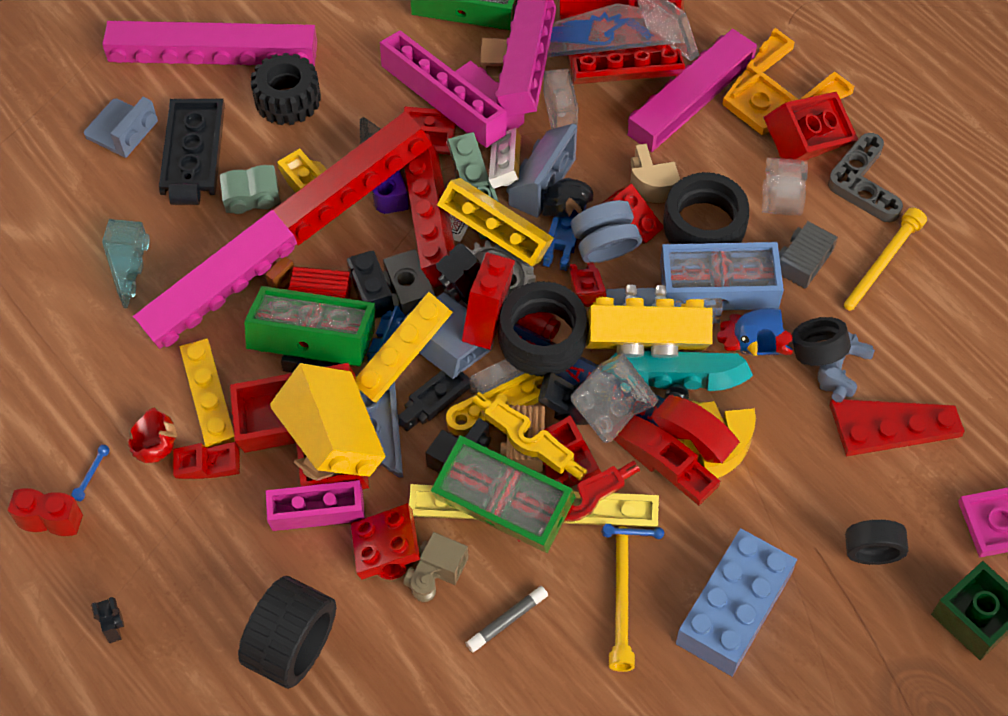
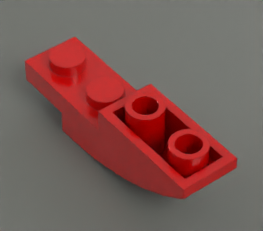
(669, 457)

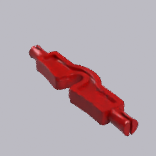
(599, 487)

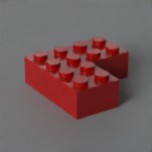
(259, 427)

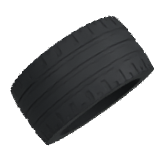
(709, 189)
(545, 298)

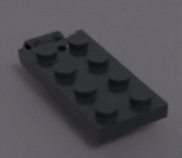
(191, 149)

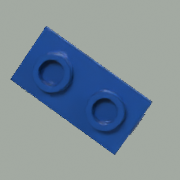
(387, 326)

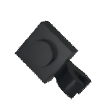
(109, 617)

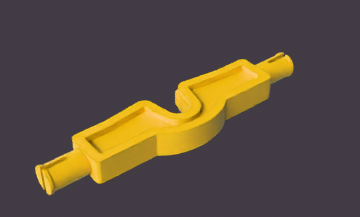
(541, 445)

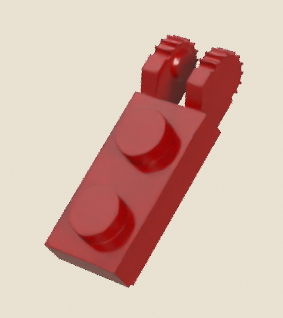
(587, 283)

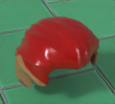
(152, 437)

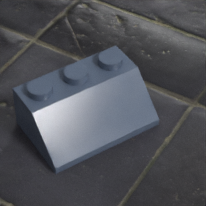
(546, 165)

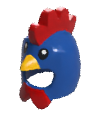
(756, 333)

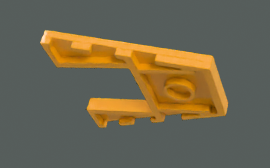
(757, 94)

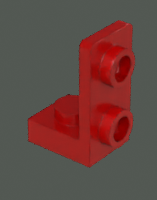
(643, 216)

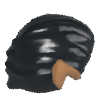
(565, 197)

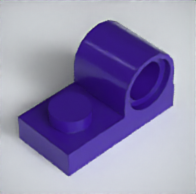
(391, 195)

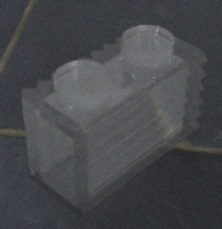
(560, 98)

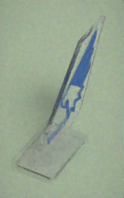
(624, 28)

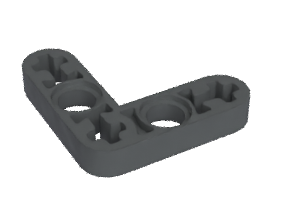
(856, 182)

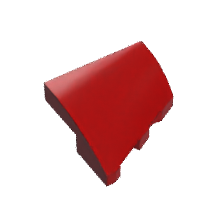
(569, 436)

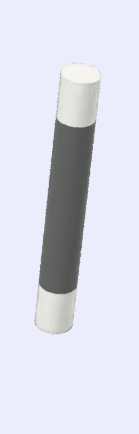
(506, 619)

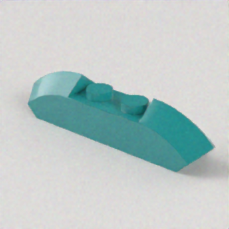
(693, 370)

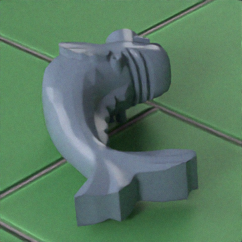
(833, 378)

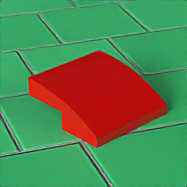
(435, 125)

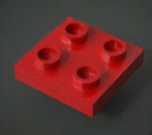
(385, 543)

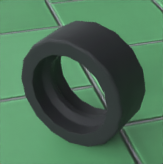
(817, 353)
(876, 542)

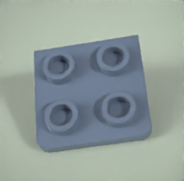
(122, 125)

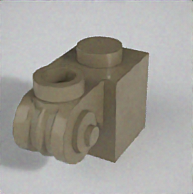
(438, 559)

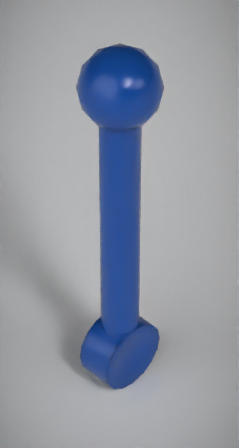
(78, 493)
(608, 530)

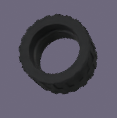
(287, 631)

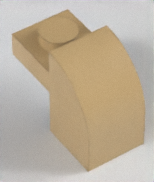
(652, 180)

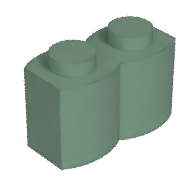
(250, 189)

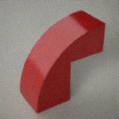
(692, 422)

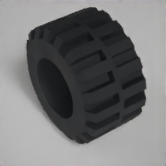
(282, 73)

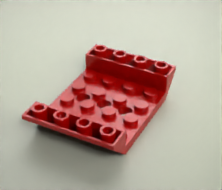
(622, 63)

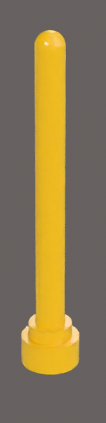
(912, 221)
(621, 656)

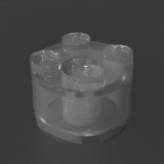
(784, 186)

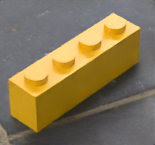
(495, 221)

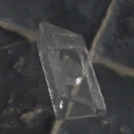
(493, 377)

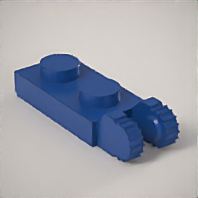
(563, 240)

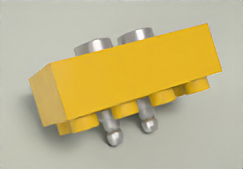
(653, 328)

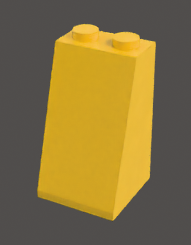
(329, 420)

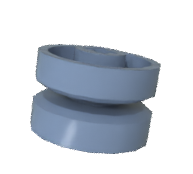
(606, 231)

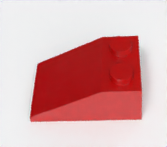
(810, 127)

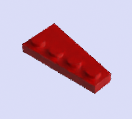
(891, 425)

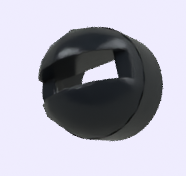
(677, 390)

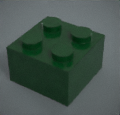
(976, 610)

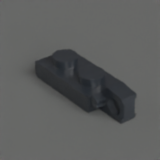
(432, 398)

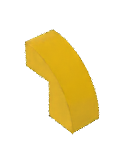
(742, 425)

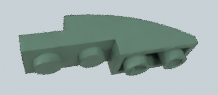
(470, 164)

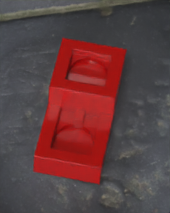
(202, 462)

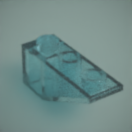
(124, 248)

